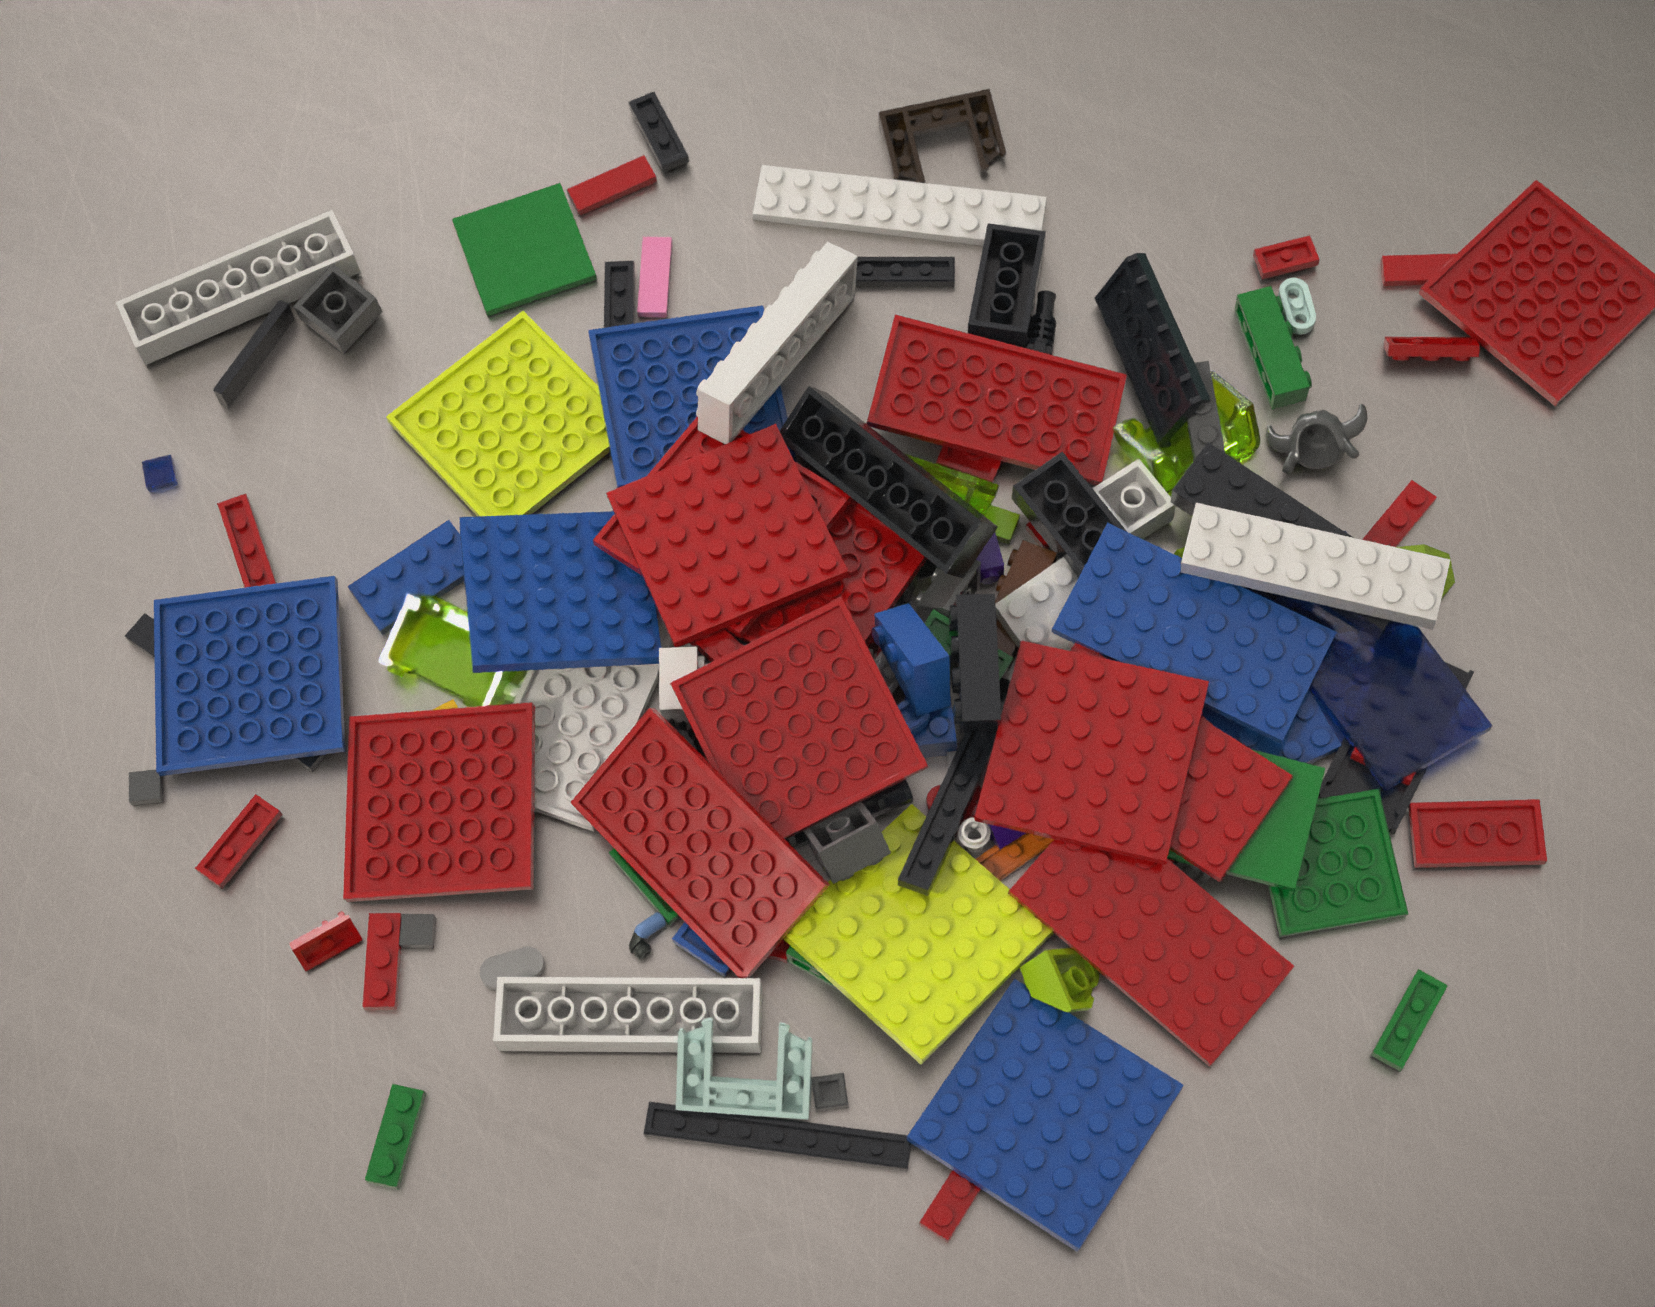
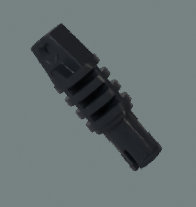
(1043, 324)

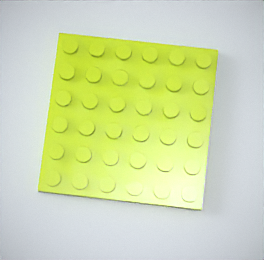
(507, 422)
(914, 957)

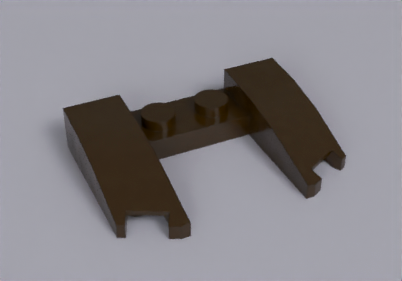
(970, 109)

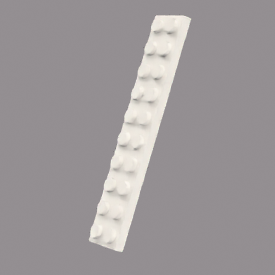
(890, 205)

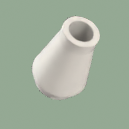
(970, 829)

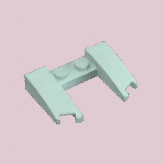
(703, 1092)

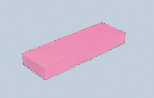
(654, 277)

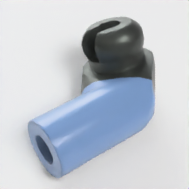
(642, 932)

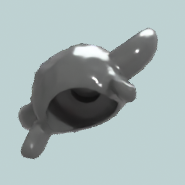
(1318, 439)

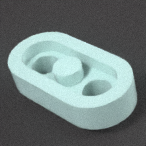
(1298, 308)

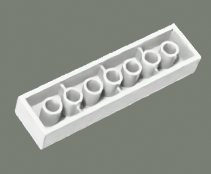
(235, 287)
(776, 343)
(1315, 566)
(625, 1013)

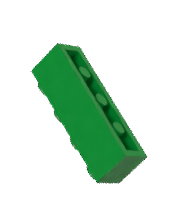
(1272, 347)

